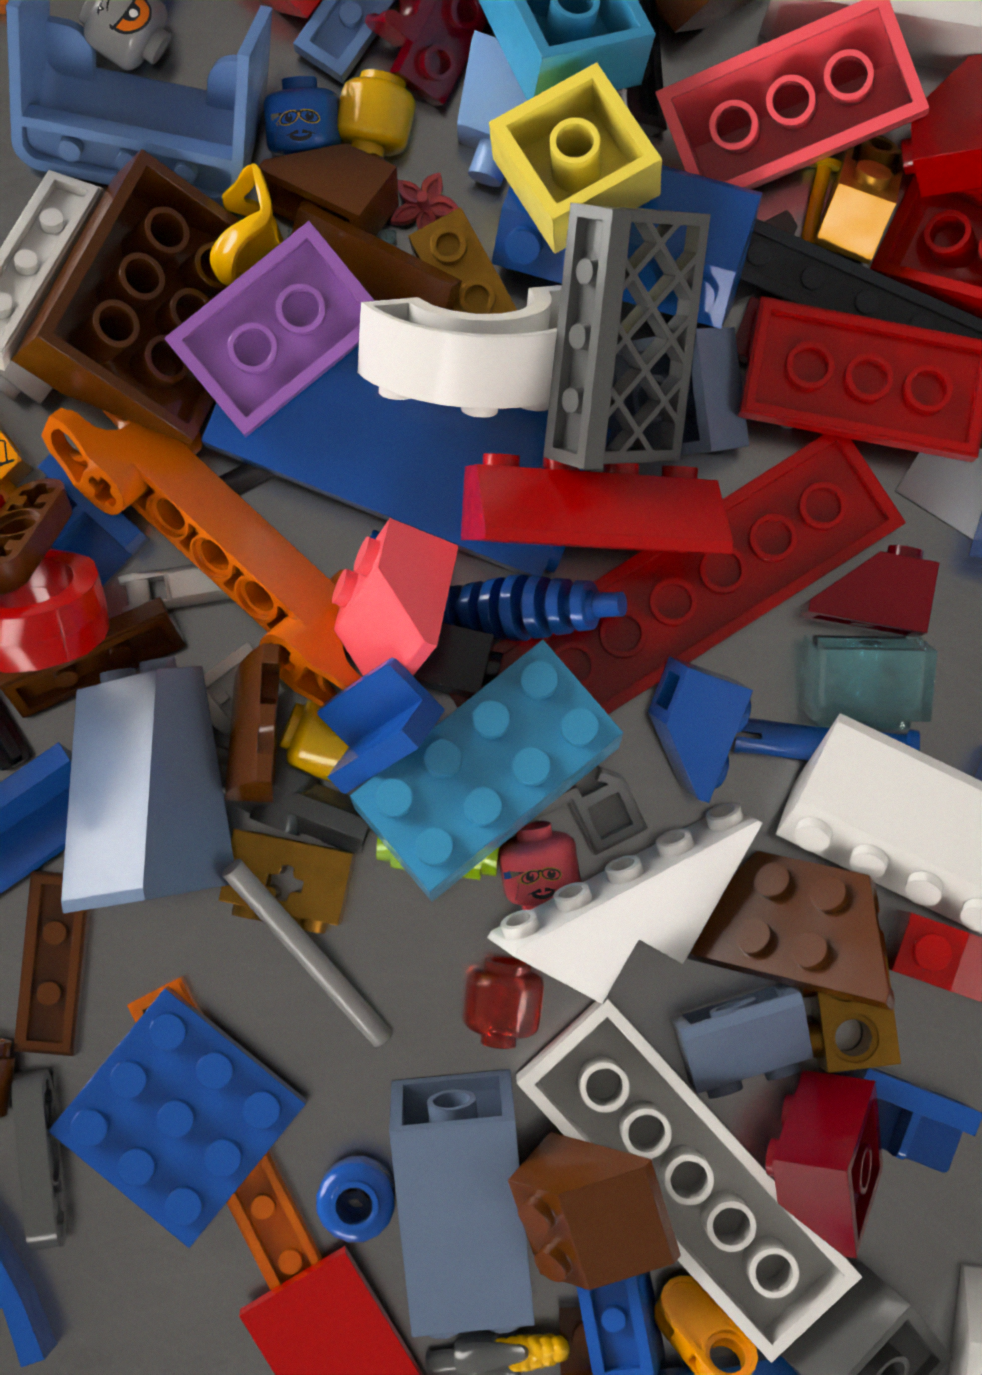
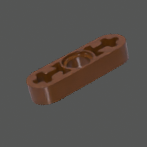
(28, 529)

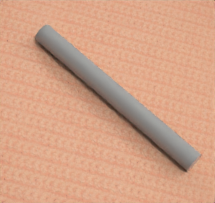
(306, 952)

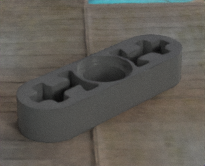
(38, 1160)

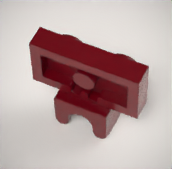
(432, 40)

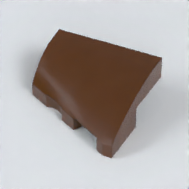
(253, 727)

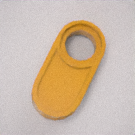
(697, 1324)

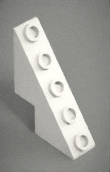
(647, 896)

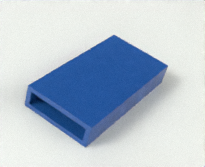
(391, 456)

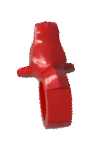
(53, 615)

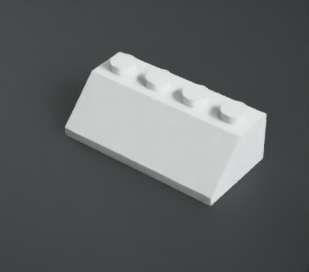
(892, 818)

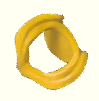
(251, 237)

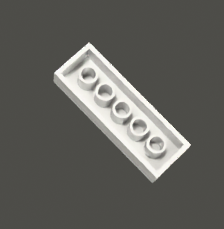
(733, 1237)

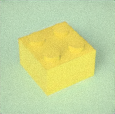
(574, 148)

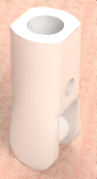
(183, 584)

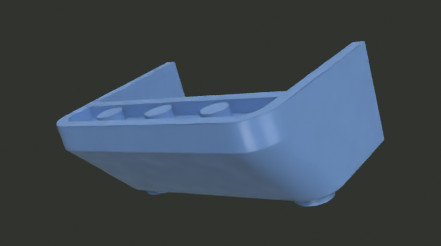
(97, 119)

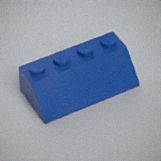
(731, 226)

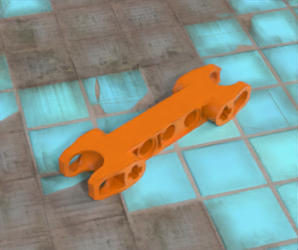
(216, 534)

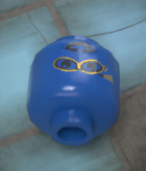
(300, 117)
(350, 1219)

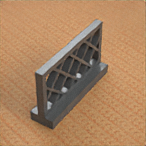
(592, 335)

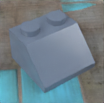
(712, 394)
(742, 1039)

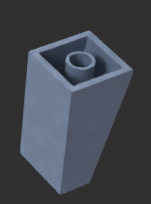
(144, 790)
(455, 1206)

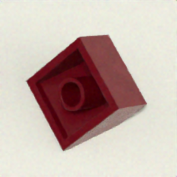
(829, 1157)

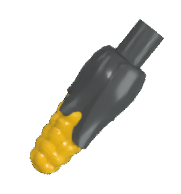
(498, 1354)

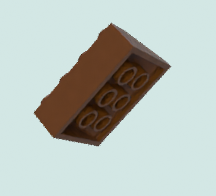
(122, 292)

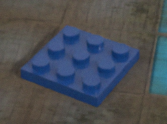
(178, 1116)

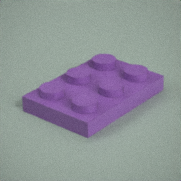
(273, 329)

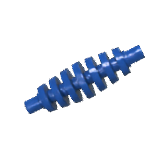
(530, 606)

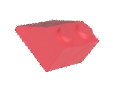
(394, 597)

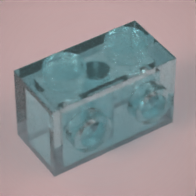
(868, 679)

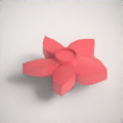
(424, 204)

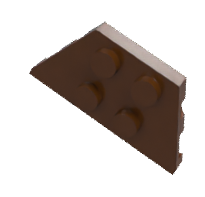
(800, 929)

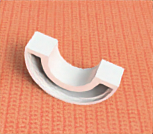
(461, 356)

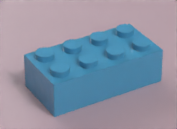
(562, 37)
(487, 770)

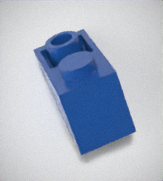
(697, 723)

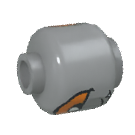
(126, 30)

